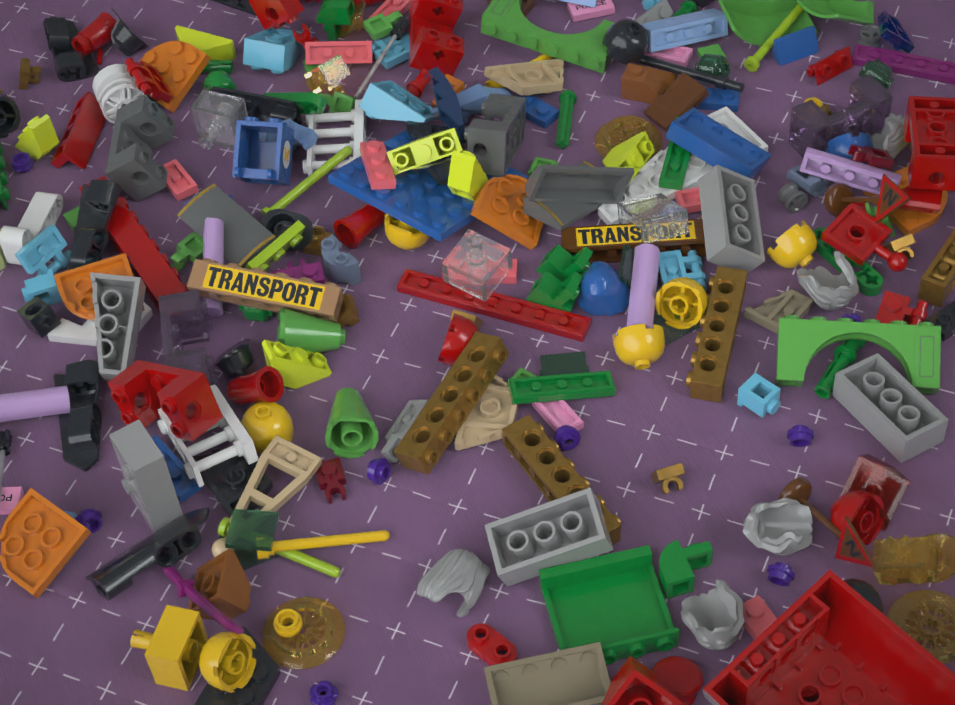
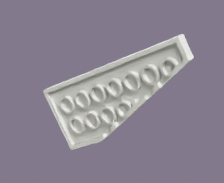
(647, 180)

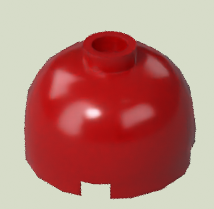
(457, 337)
(863, 512)

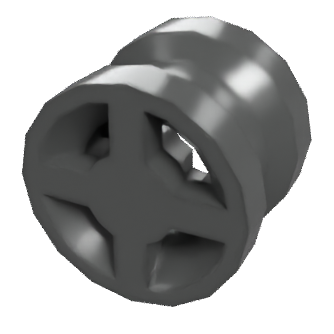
(869, 35)
(792, 197)

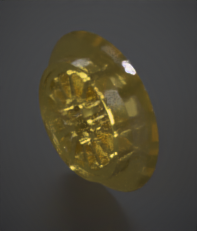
(613, 134)
(927, 601)
(314, 654)

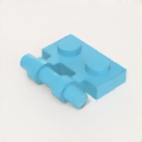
(397, 53)
(41, 250)
(674, 265)

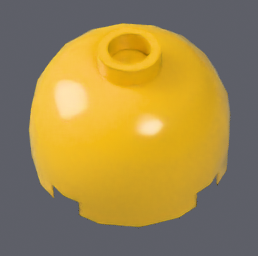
(403, 235)
(794, 247)
(679, 298)
(639, 345)
(266, 421)
(227, 660)

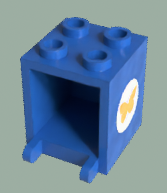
(260, 160)

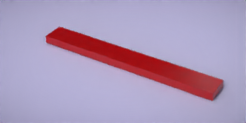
(497, 306)

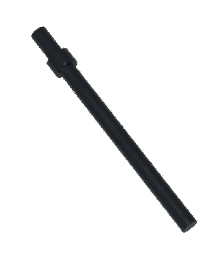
(720, 81)

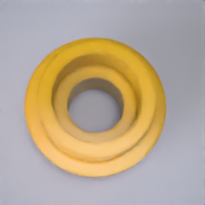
(288, 616)

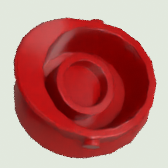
(681, 676)

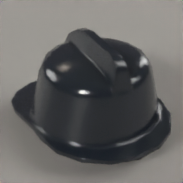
(124, 39)
(438, 169)
(279, 220)
(236, 359)

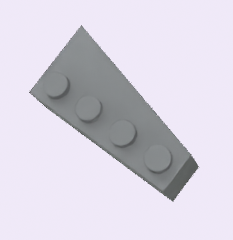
(117, 320)

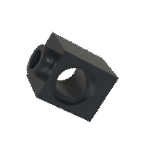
(39, 317)

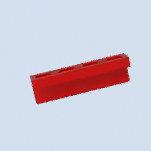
(80, 133)

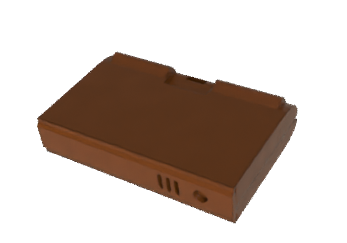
(675, 101)

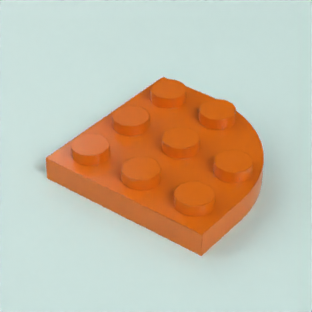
(178, 66)
(502, 206)
(912, 221)
(76, 284)
(38, 542)

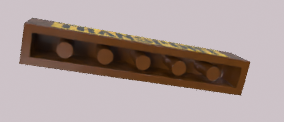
(608, 240)

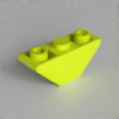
(214, 46)
(38, 137)
(424, 150)
(631, 153)
(466, 175)
(295, 364)

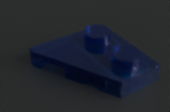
(893, 32)

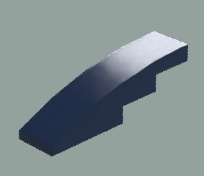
(447, 103)

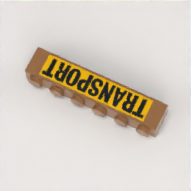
(265, 290)

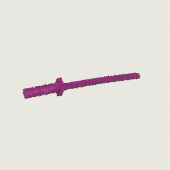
(185, 588)

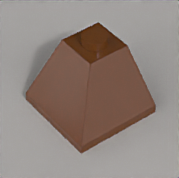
(644, 83)
(223, 585)

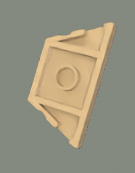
(529, 77)
(488, 417)

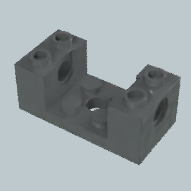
(136, 132)
(500, 138)

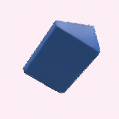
(795, 46)

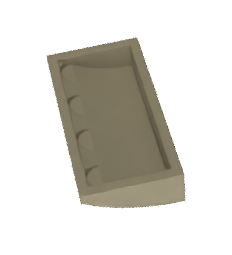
(552, 678)

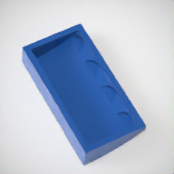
(717, 144)

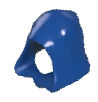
(603, 291)

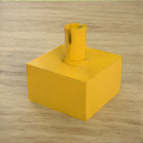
(173, 647)

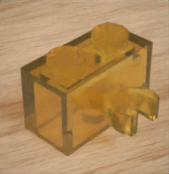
(328, 76)
(905, 560)

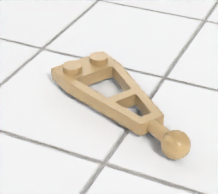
(287, 458)

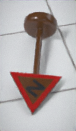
(890, 198)
(850, 546)

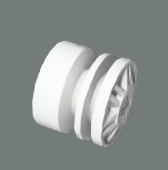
(114, 89)

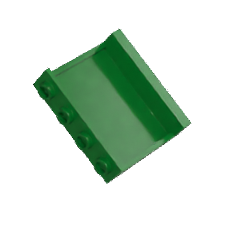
(611, 603)

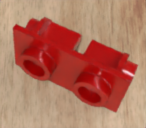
(831, 66)

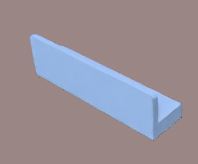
(686, 29)

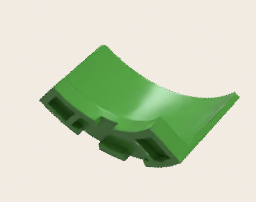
(841, 10)
(758, 19)

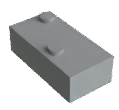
(731, 219)
(890, 407)
(146, 475)
(548, 536)

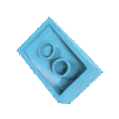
(272, 50)
(393, 102)

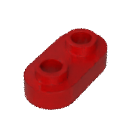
(489, 646)

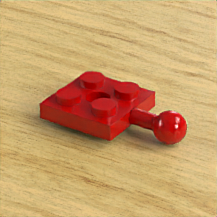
(861, 248)

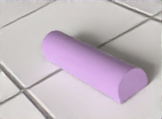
(845, 171)
(214, 249)
(643, 285)
(34, 403)

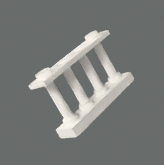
(355, 131)
(233, 431)

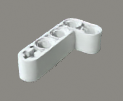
(41, 213)

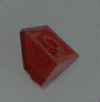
(881, 480)

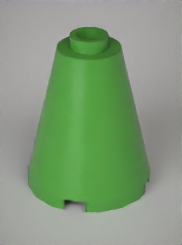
(308, 332)
(350, 425)

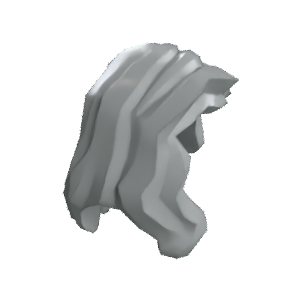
(891, 136)
(830, 290)
(779, 526)
(457, 573)
(714, 617)

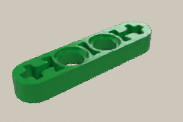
(306, 101)
(872, 276)

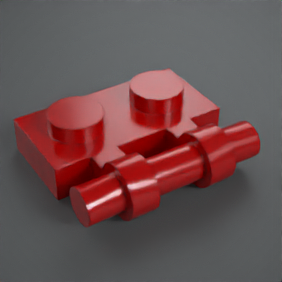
(148, 80)
(896, 308)

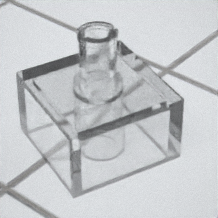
(216, 118)
(477, 265)

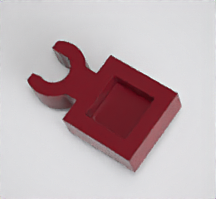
(873, 156)
(332, 478)

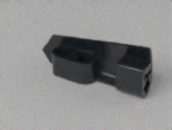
(68, 62)
(265, 106)
(94, 216)
(83, 425)
(117, 574)

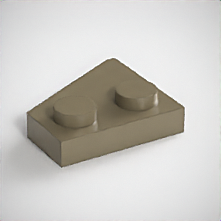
(787, 303)

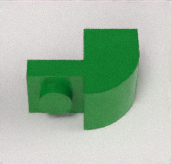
(334, 15)
(563, 264)
(554, 293)
(678, 564)

